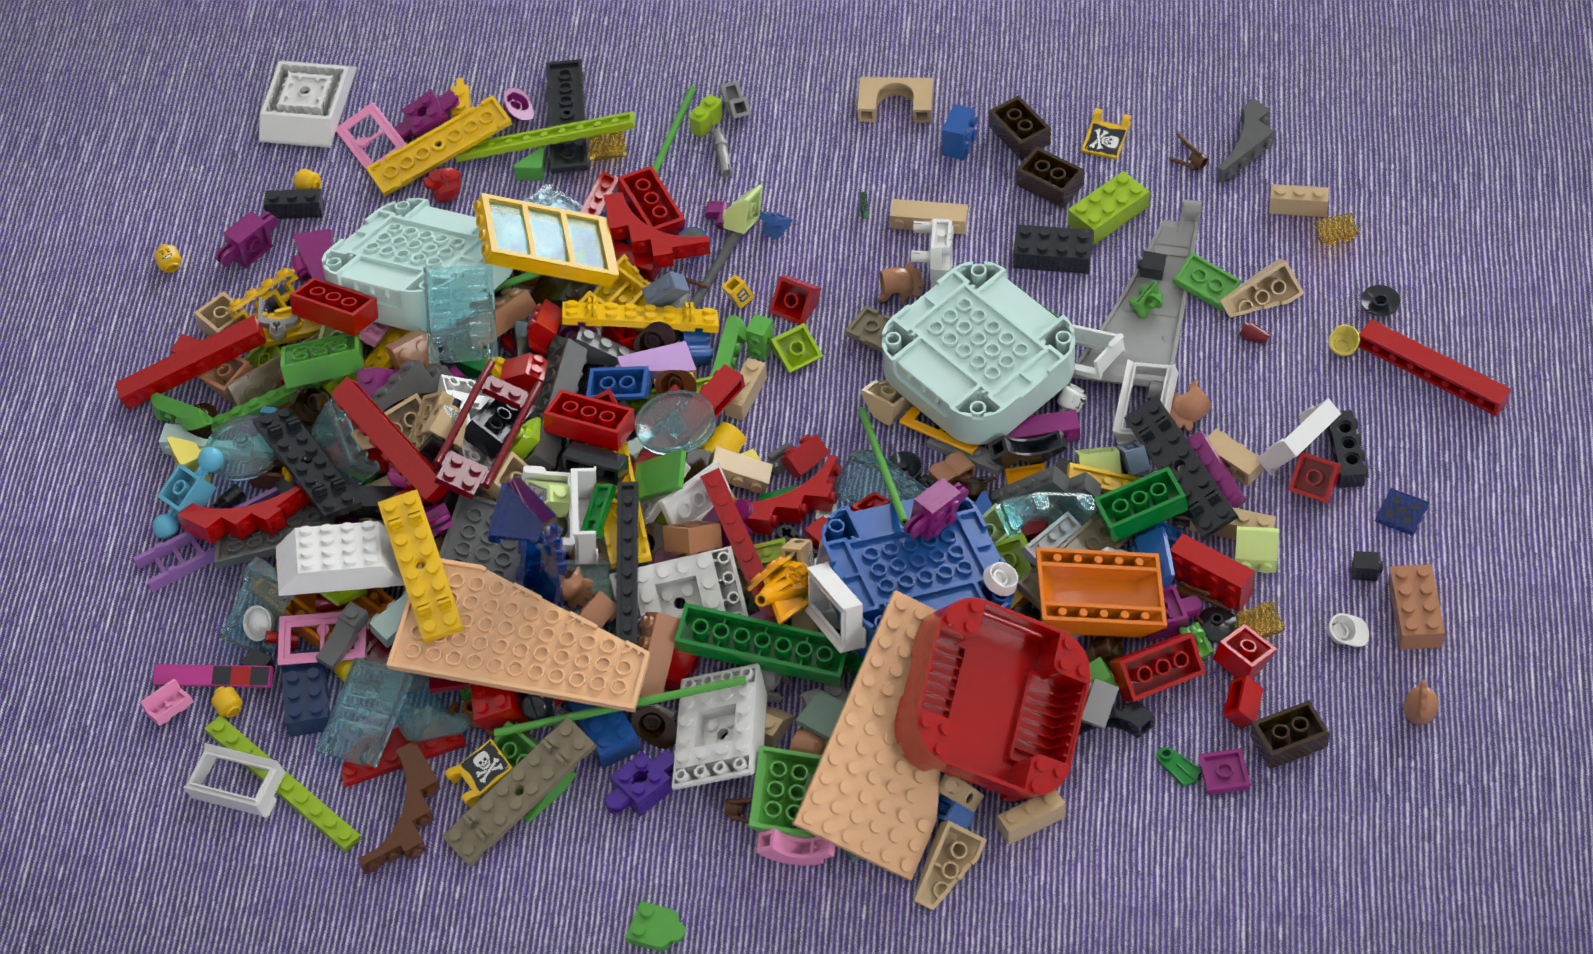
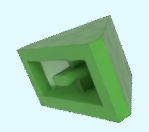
(532, 166)

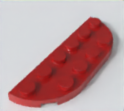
(356, 773)

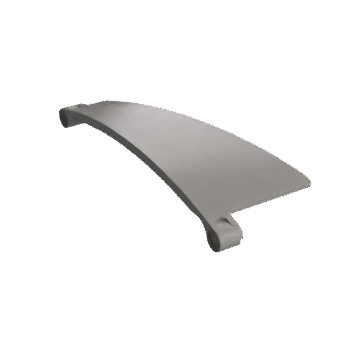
(1158, 333)

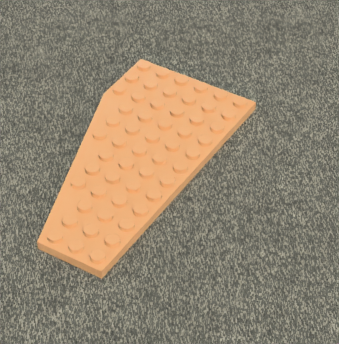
(522, 645)
(864, 787)

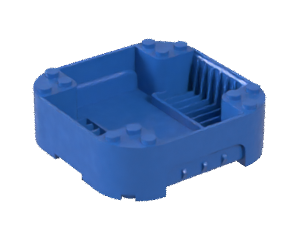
(878, 557)

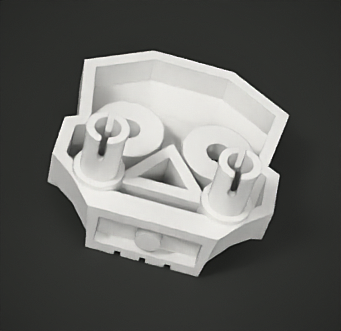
(940, 255)

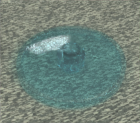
(675, 422)
(243, 449)

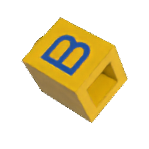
(737, 291)

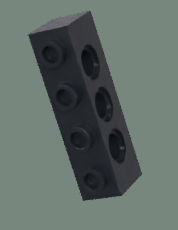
(1346, 450)

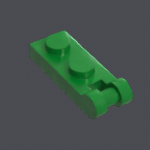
(599, 509)

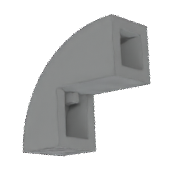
(734, 101)

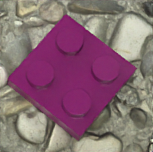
(1224, 771)

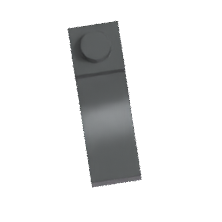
(343, 636)

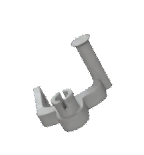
(276, 327)

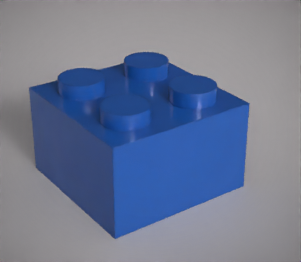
(959, 132)

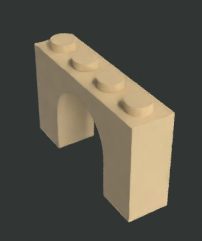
(875, 89)

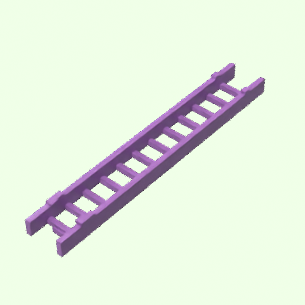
(202, 559)

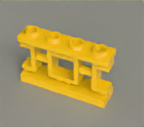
(263, 292)

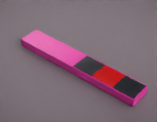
(214, 675)

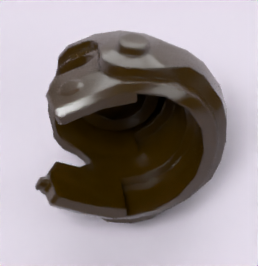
(308, 404)

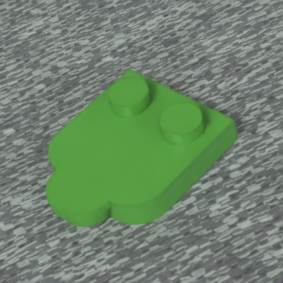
(655, 927)

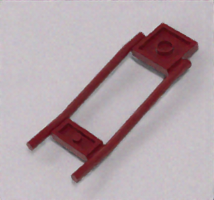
(464, 474)

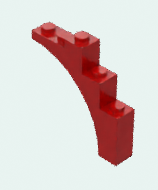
(645, 239)
(793, 506)
(267, 516)

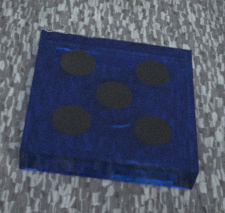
(1402, 511)

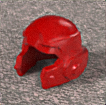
(445, 184)

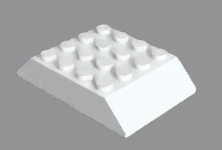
(336, 559)

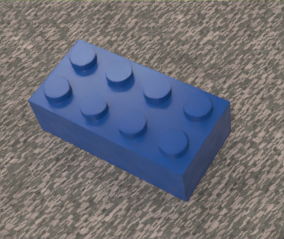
(609, 732)

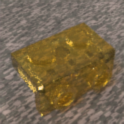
(607, 146)
(1336, 228)
(1261, 619)

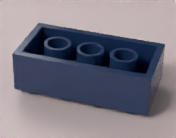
(305, 697)

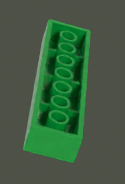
(754, 641)

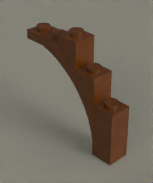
(416, 813)

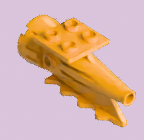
(784, 587)

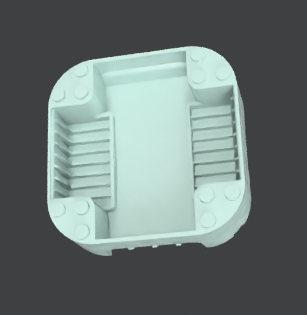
(394, 247)
(977, 353)

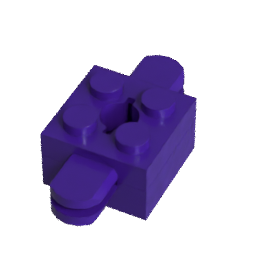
(648, 790)

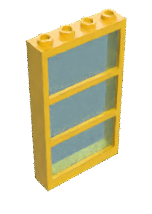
(545, 240)

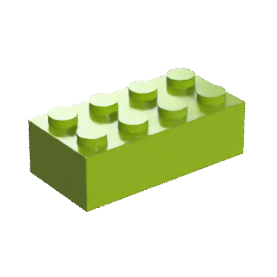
(1109, 206)

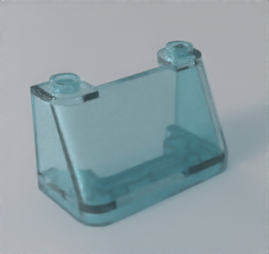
(333, 436)
(863, 476)
(1044, 507)
(259, 589)
(425, 716)

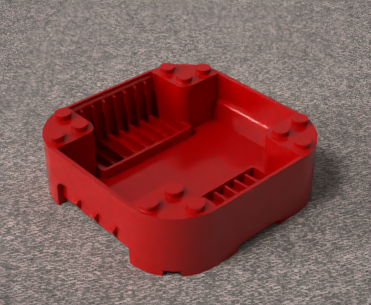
(993, 699)

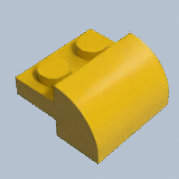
(725, 437)

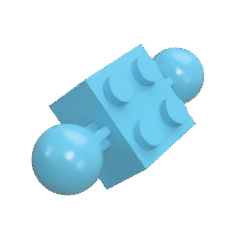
(186, 488)

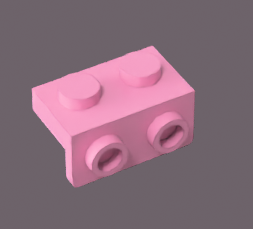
(166, 702)

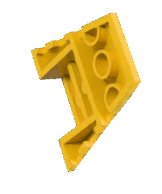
(624, 290)

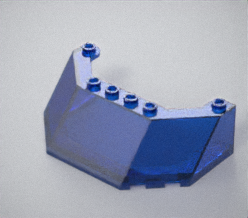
(527, 519)

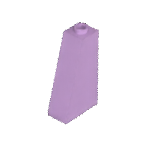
(660, 359)

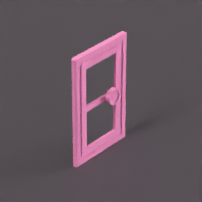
(356, 147)
(323, 630)

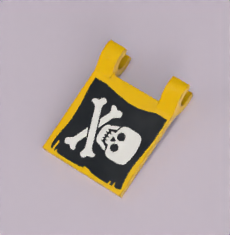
(1106, 138)
(480, 771)

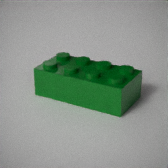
(1141, 504)

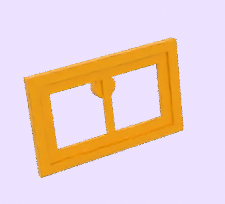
(909, 421)

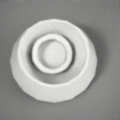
(1001, 579)
(258, 621)

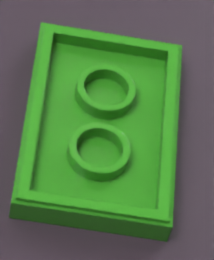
(1205, 280)
(660, 475)

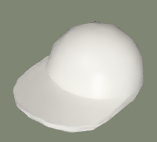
(1348, 630)

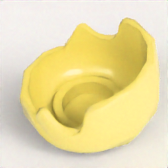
(1344, 340)

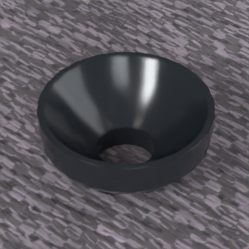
(908, 462)

